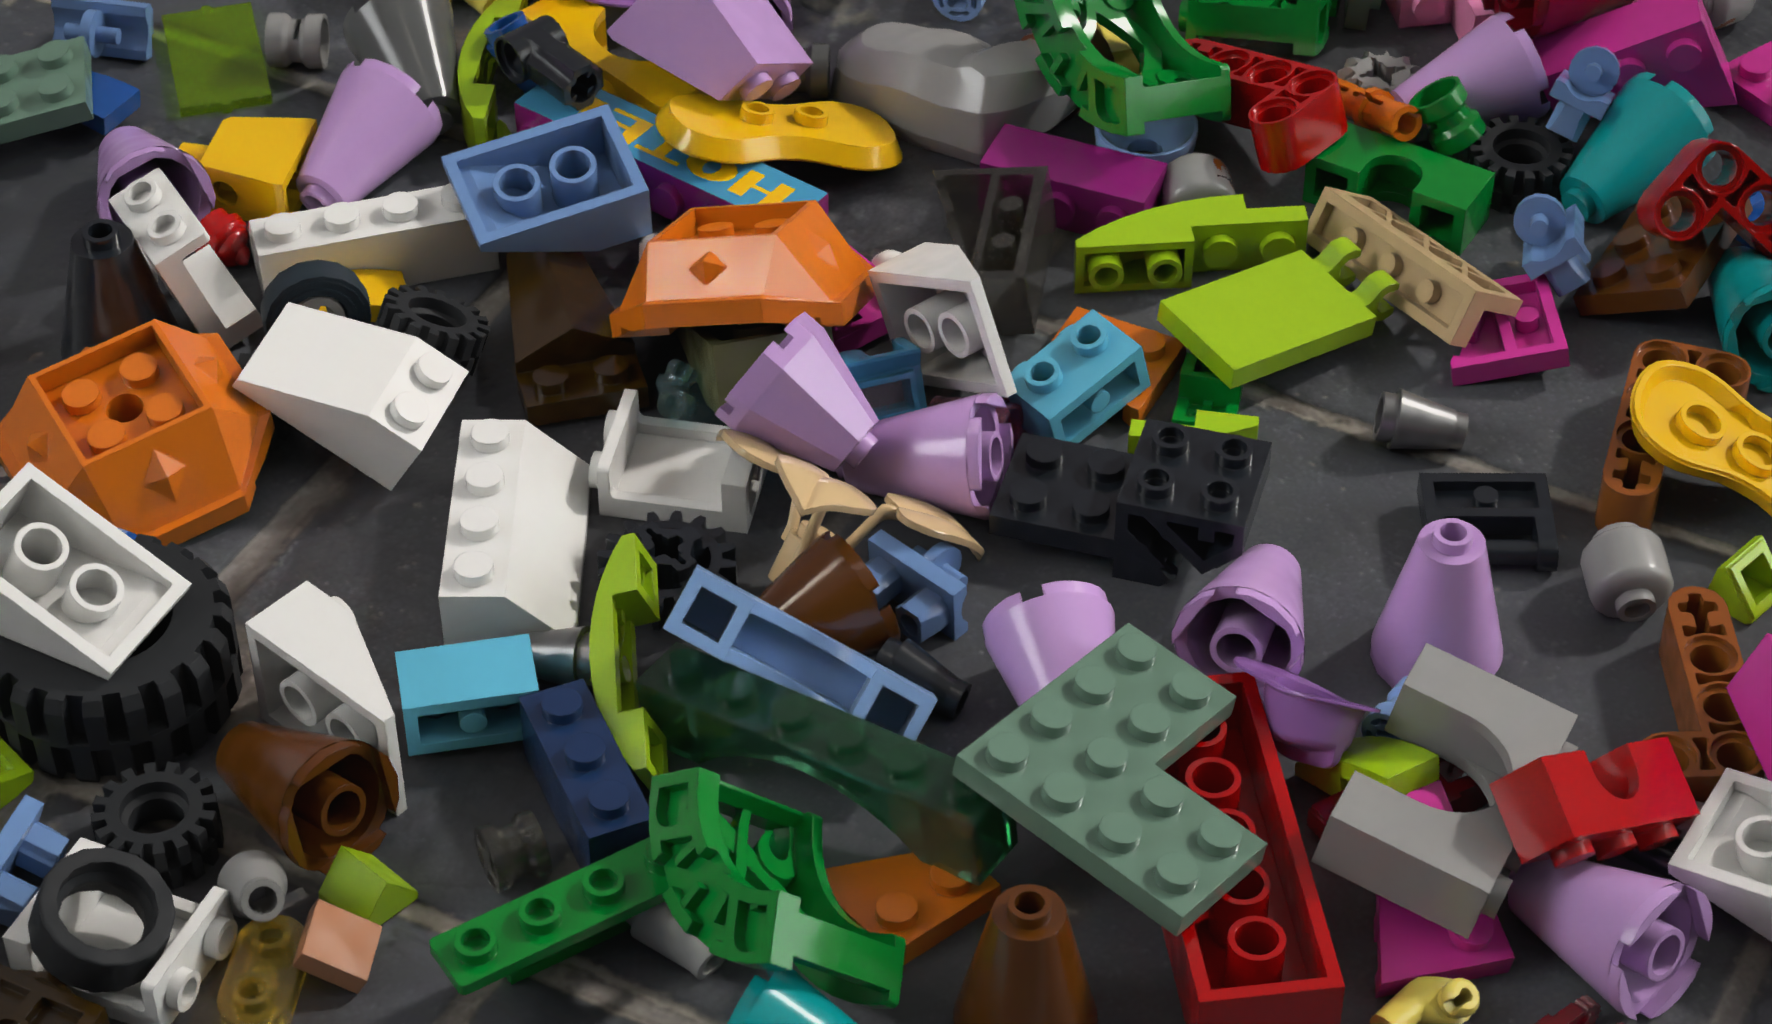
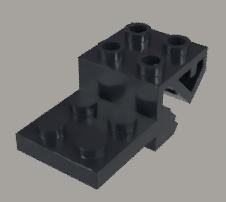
(1170, 500)

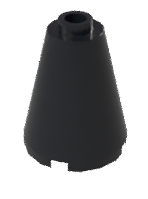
(108, 287)

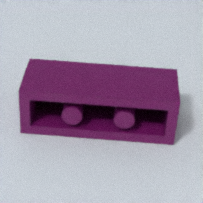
(1086, 180)

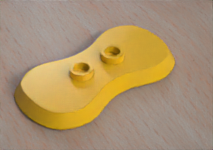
(761, 132)
(1703, 428)

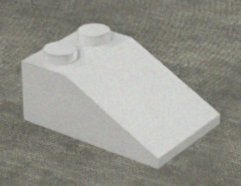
(942, 308)
(352, 387)
(76, 579)
(319, 673)
(1731, 850)

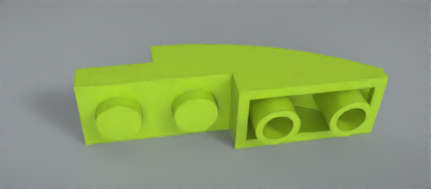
(1174, 240)

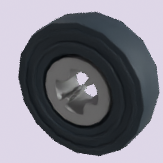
(316, 285)

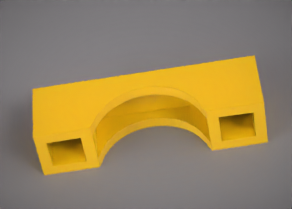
(628, 79)

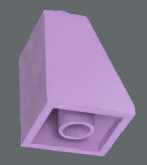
(716, 45)

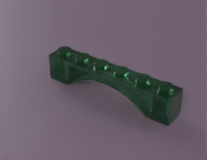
(727, 712)

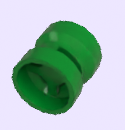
(1447, 116)

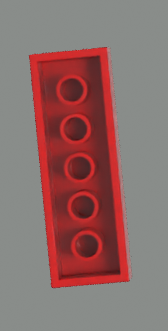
(1266, 942)

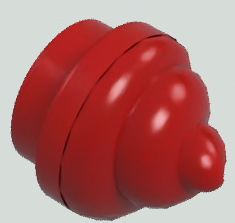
(227, 237)

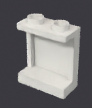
(201, 282)
(672, 467)
(197, 940)

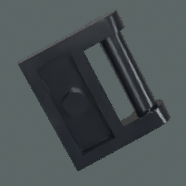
(1497, 507)

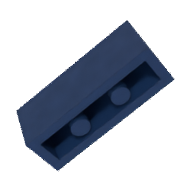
(582, 772)

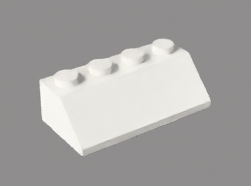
(403, 232)
(513, 534)

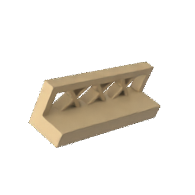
(1434, 282)

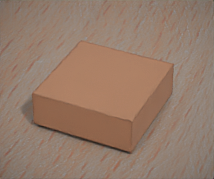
(337, 946)

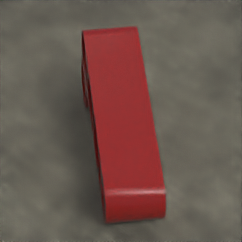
(1284, 103)
(1705, 199)

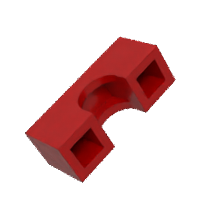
(1602, 807)

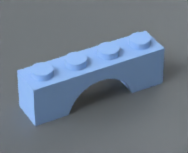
(795, 655)

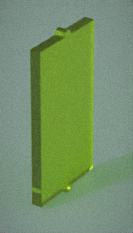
(216, 59)

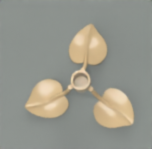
(816, 493)

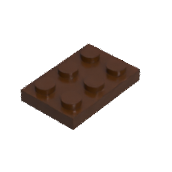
(1652, 272)

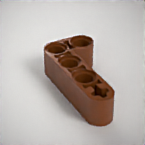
(1631, 475)
(1698, 663)

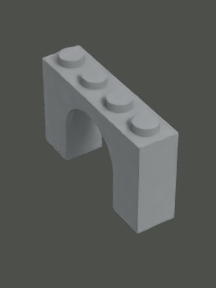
(1431, 857)

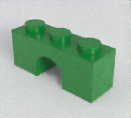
(1444, 194)

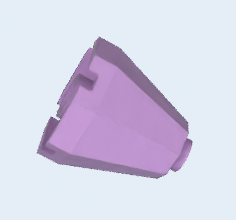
(803, 400)

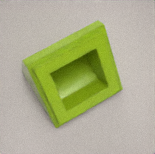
(1746, 581)
(365, 886)

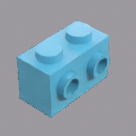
(1079, 379)
(459, 692)

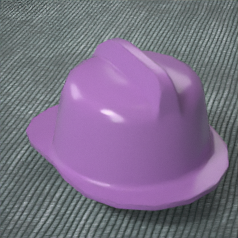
(1304, 717)

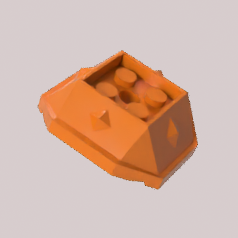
(744, 270)
(144, 431)

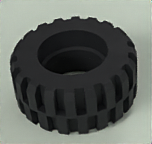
(149, 706)

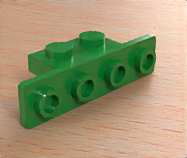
(551, 921)

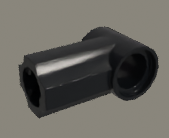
(543, 55)

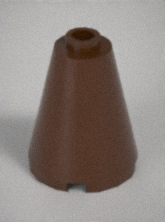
(835, 595)
(309, 789)
(1026, 965)

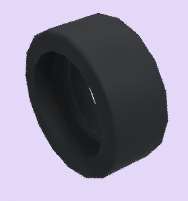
(111, 873)

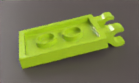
(1278, 313)

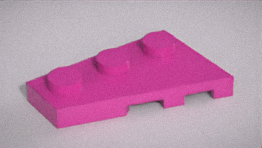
(1418, 947)

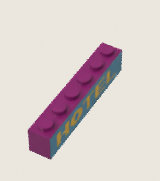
(672, 177)

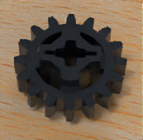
(677, 551)

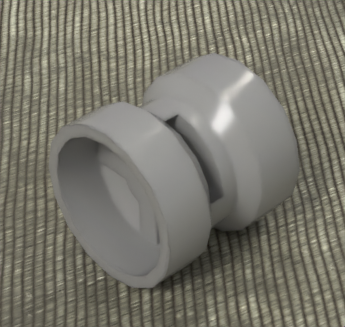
(297, 40)

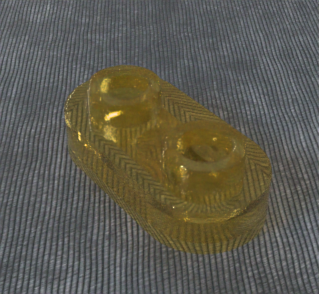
(262, 968)

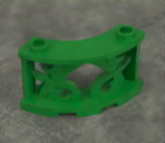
(1261, 20)
(1171, 77)
(767, 900)

